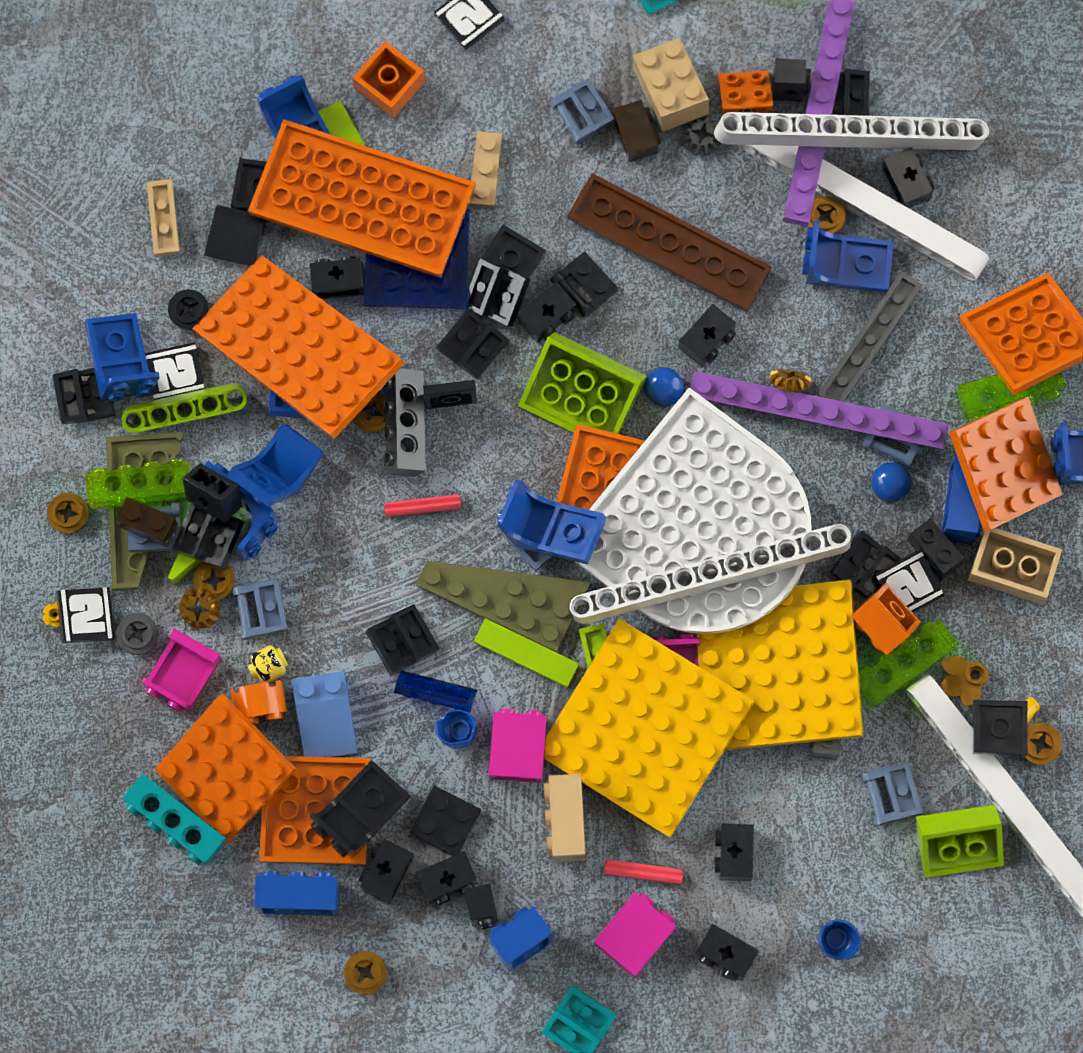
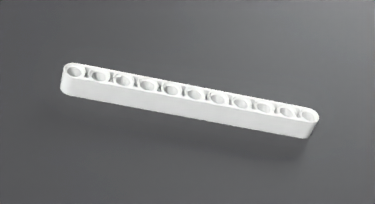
(842, 137)
(882, 212)
(720, 564)
(1000, 789)

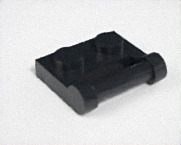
(590, 279)

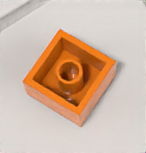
(389, 79)
(885, 619)

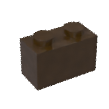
(636, 131)
(147, 522)

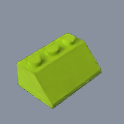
(960, 841)

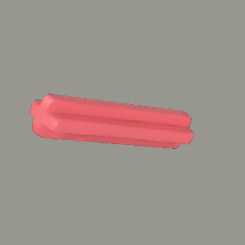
(422, 505)
(643, 871)

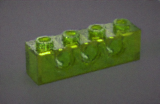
(974, 408)
(99, 479)
(942, 645)

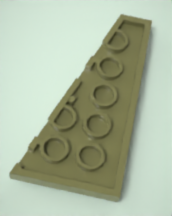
(135, 450)
(518, 601)

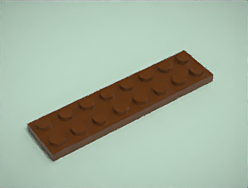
(669, 242)

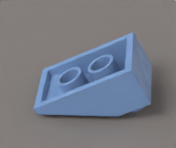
(325, 715)

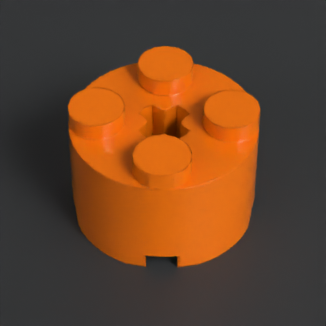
(261, 701)

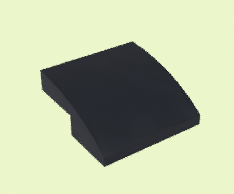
(852, 93)
(234, 236)
(496, 292)
(472, 344)
(80, 397)
(207, 537)
(861, 562)
(402, 640)

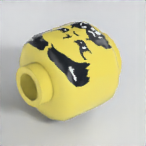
(268, 664)

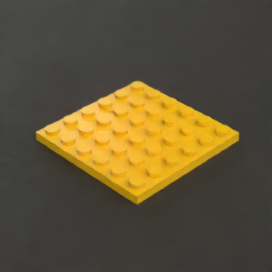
(795, 667)
(645, 727)

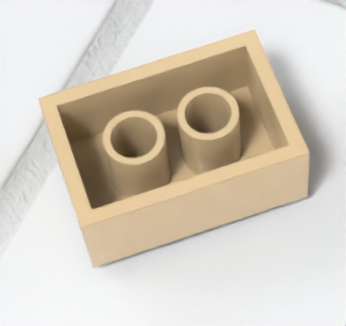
(671, 84)
(1015, 565)
(565, 818)

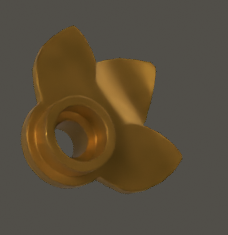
(959, 679)

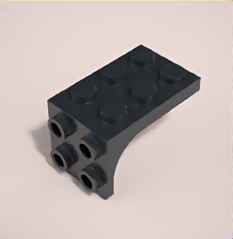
(359, 810)

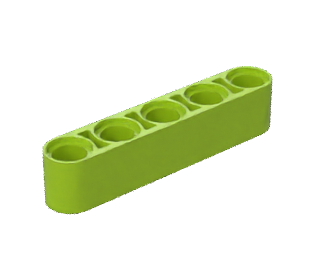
(174, 416)

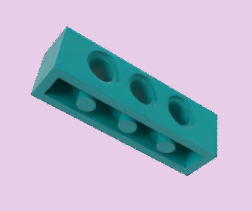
(145, 791)

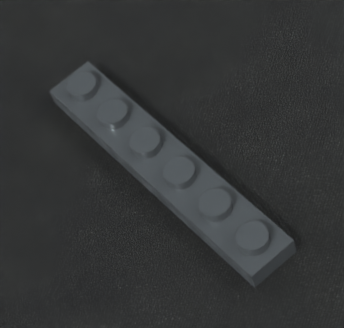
(871, 338)

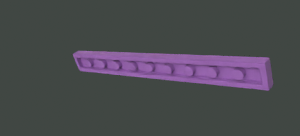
(820, 102)
(820, 410)

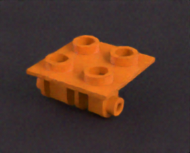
(745, 91)

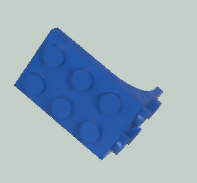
(292, 103)
(846, 261)
(119, 357)
(1069, 455)
(279, 468)
(263, 519)
(549, 525)

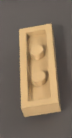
(486, 169)
(163, 218)

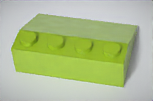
(580, 387)

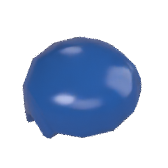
(664, 386)
(891, 482)
(456, 729)
(839, 939)

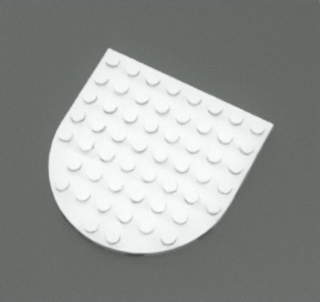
(696, 495)

